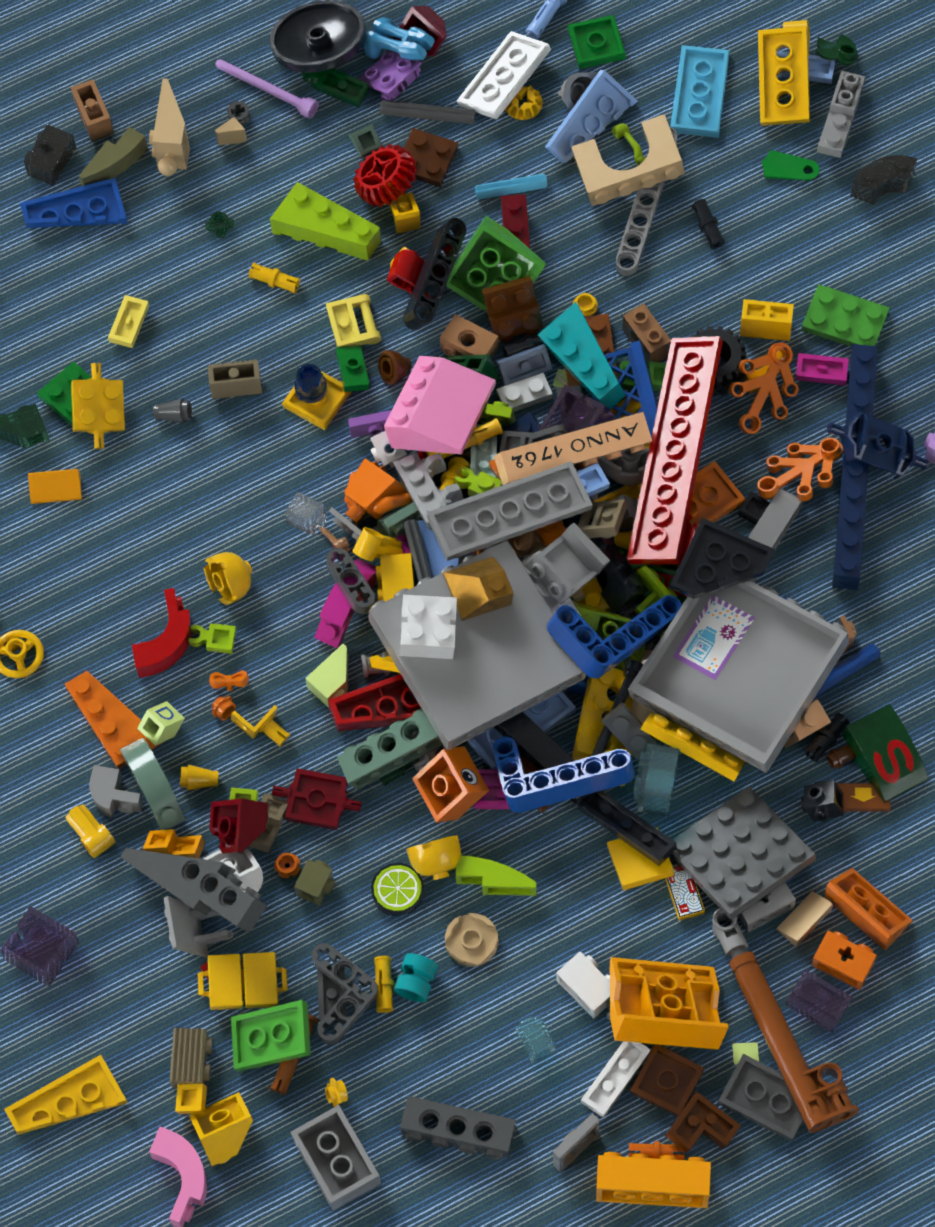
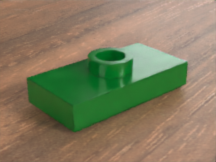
(352, 368)

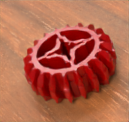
(385, 175)

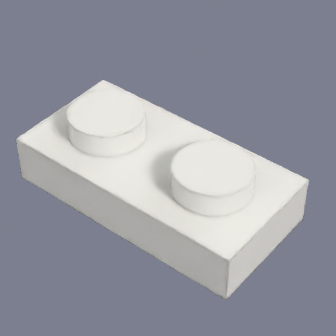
(525, 392)

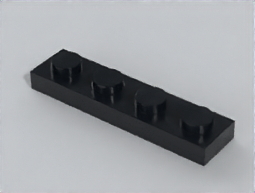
(628, 826)

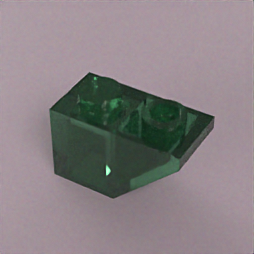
(23, 427)

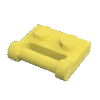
(345, 324)

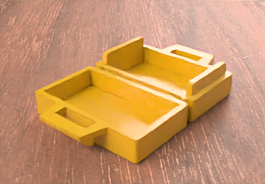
(230, 982)

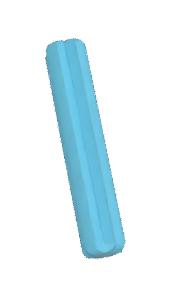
(511, 186)

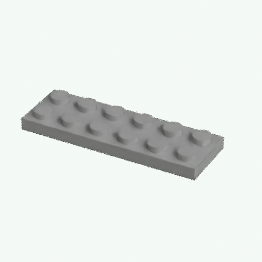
(509, 511)

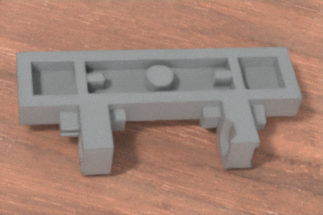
(417, 476)

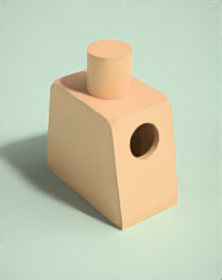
(812, 720)

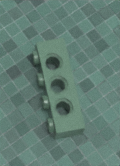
(384, 762)

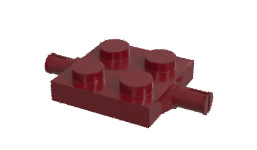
(316, 799)

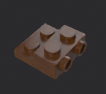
(513, 309)

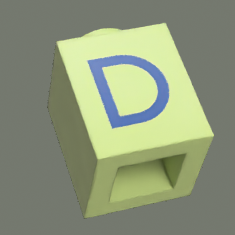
(160, 723)

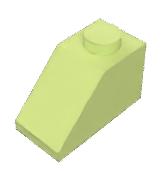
(330, 677)

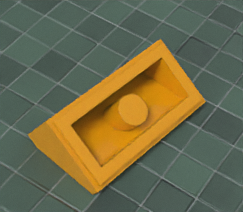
(55, 486)

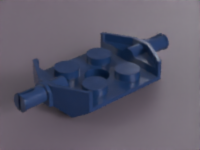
(862, 443)

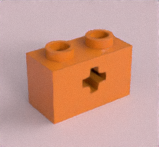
(853, 970)

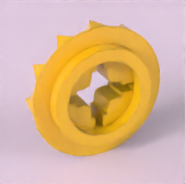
(527, 110)

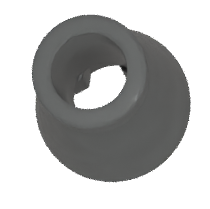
(175, 411)

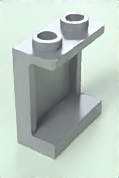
(567, 564)

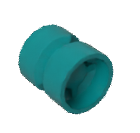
(415, 978)

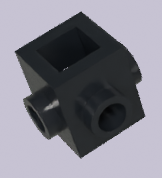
(823, 800)

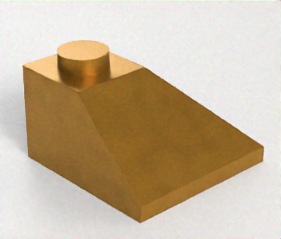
(479, 588)

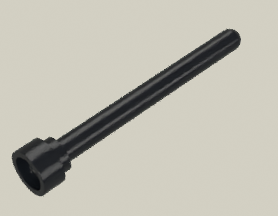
(630, 671)

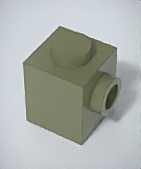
(315, 882)

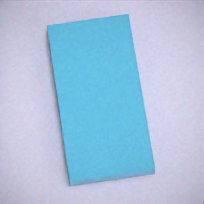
(700, 91)

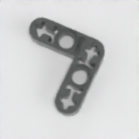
(351, 996)

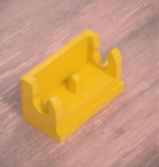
(766, 320)

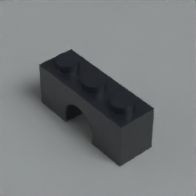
(623, 585)

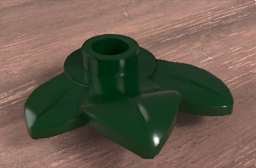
(843, 50)

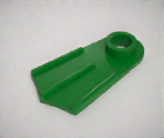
(788, 167)

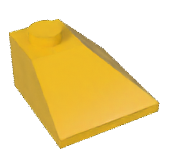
(223, 1128)

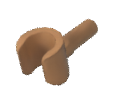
(340, 543)

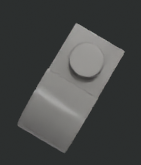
(106, 792)

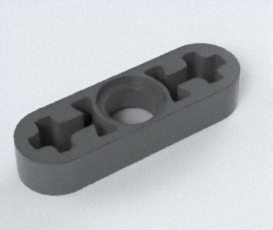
(352, 570)

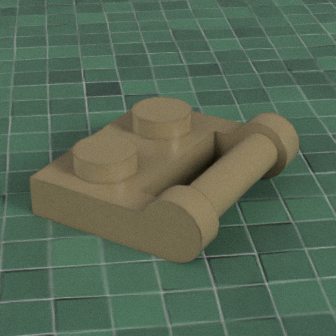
(606, 519)

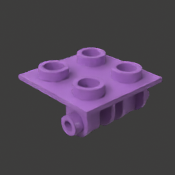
(391, 74)

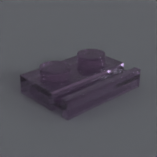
(818, 1000)

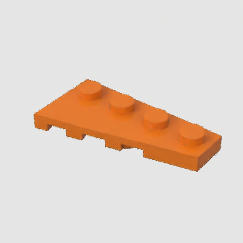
(107, 716)

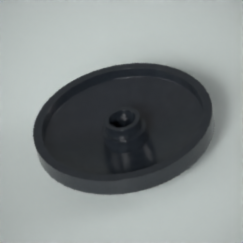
(317, 36)

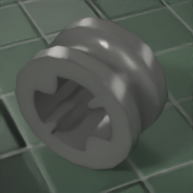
(239, 106)

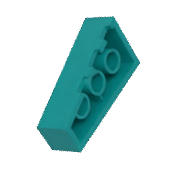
(579, 352)

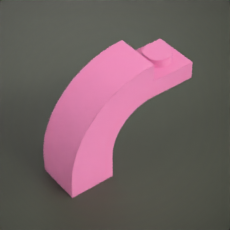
(179, 1153)

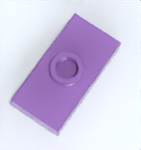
(368, 424)

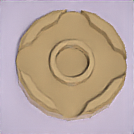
(471, 939)

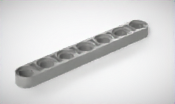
(639, 232)

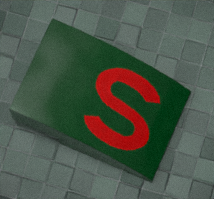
(885, 753)

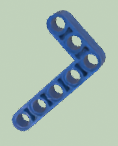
(598, 655)
(559, 782)

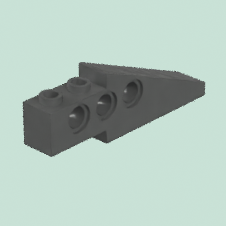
(179, 877)

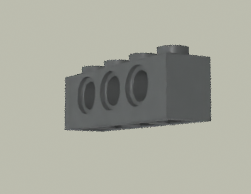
(420, 1110)

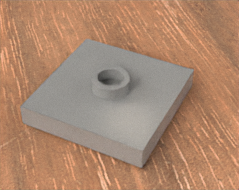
(576, 1142)

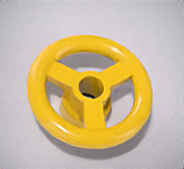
(15, 643)

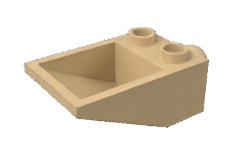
(169, 135)

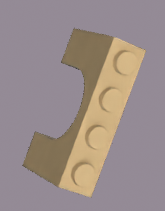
(607, 183)

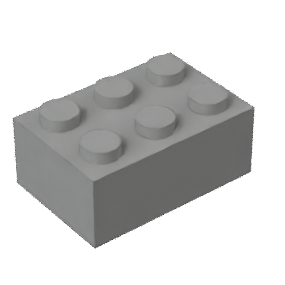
(335, 1157)

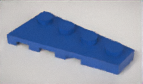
(80, 206)

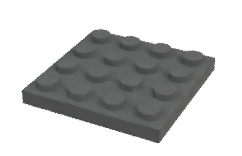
(741, 852)

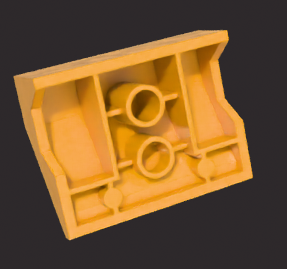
(665, 1004)

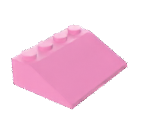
(438, 407)

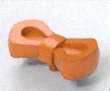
(238, 679)

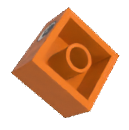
(450, 784)

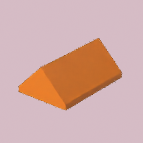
(867, 908)

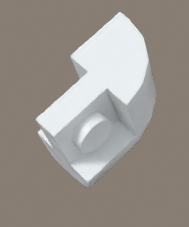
(245, 865)

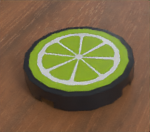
(397, 889)

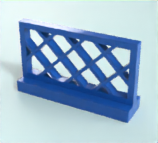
(642, 380)

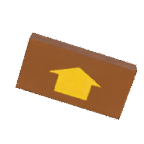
(862, 798)

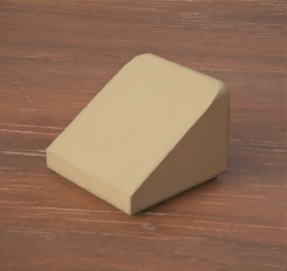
(230, 133)

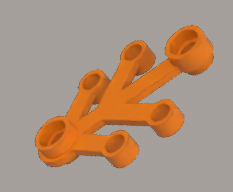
(767, 385)
(826, 452)

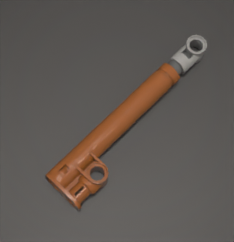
(817, 1101)

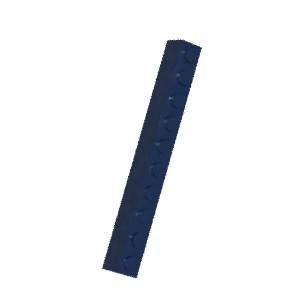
(854, 474)

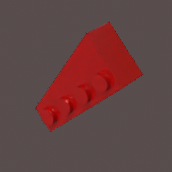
(374, 705)

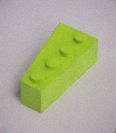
(321, 221)

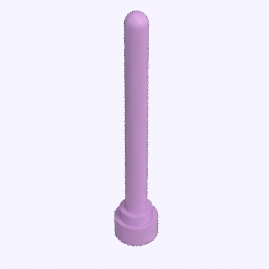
(306, 106)

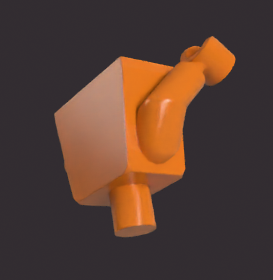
(374, 492)

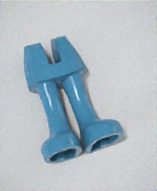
(412, 46)

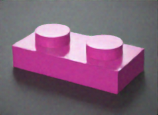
(822, 369)

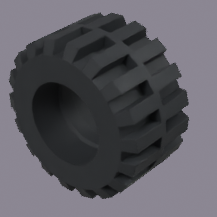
(732, 351)

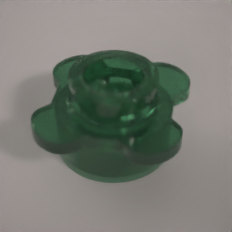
(217, 218)

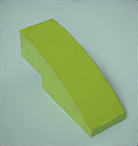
(494, 877)

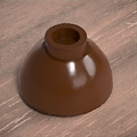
(393, 366)

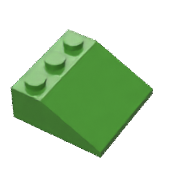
(490, 260)

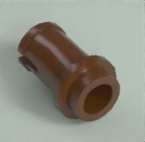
(838, 757)

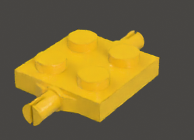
(97, 406)

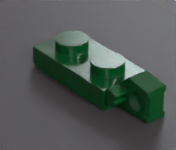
(338, 85)

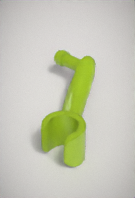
(623, 130)

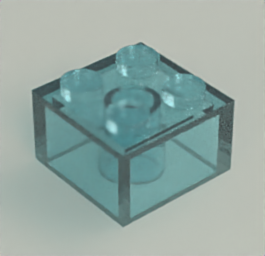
(656, 779)

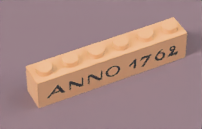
(577, 446)

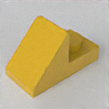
(405, 213)

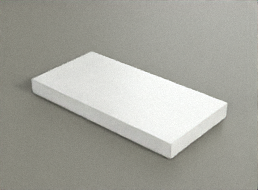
(504, 75)

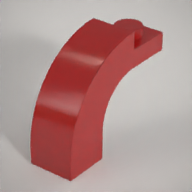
(168, 648)

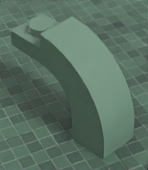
(153, 784)

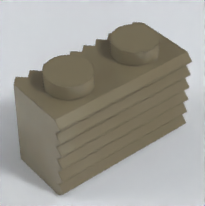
(234, 379)
(190, 1056)

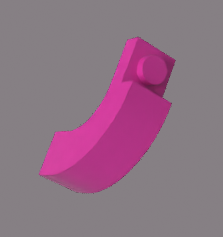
(337, 610)

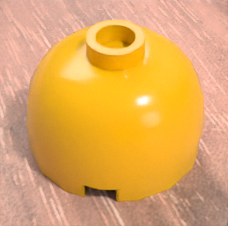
(229, 575)
(435, 857)

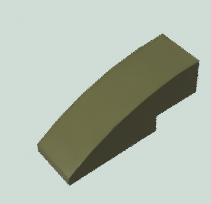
(114, 158)

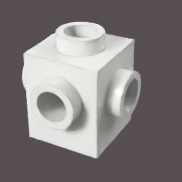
(380, 453)

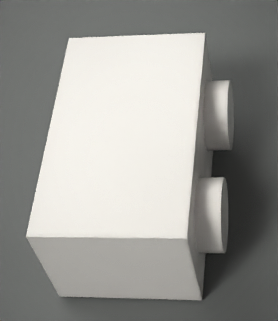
(585, 983)

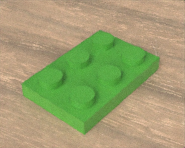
(844, 317)
(270, 1035)

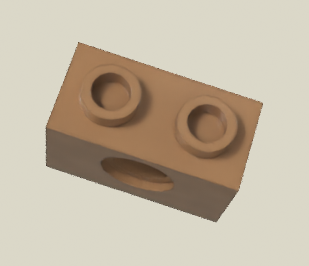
(92, 110)
(642, 326)
(463, 331)

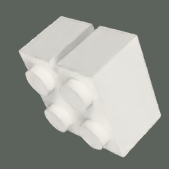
(428, 626)

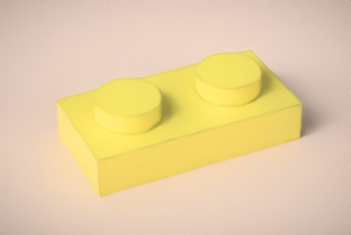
(128, 321)

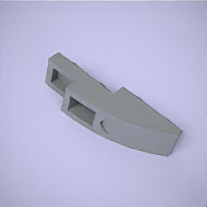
(841, 114)

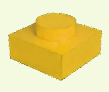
(191, 1098)

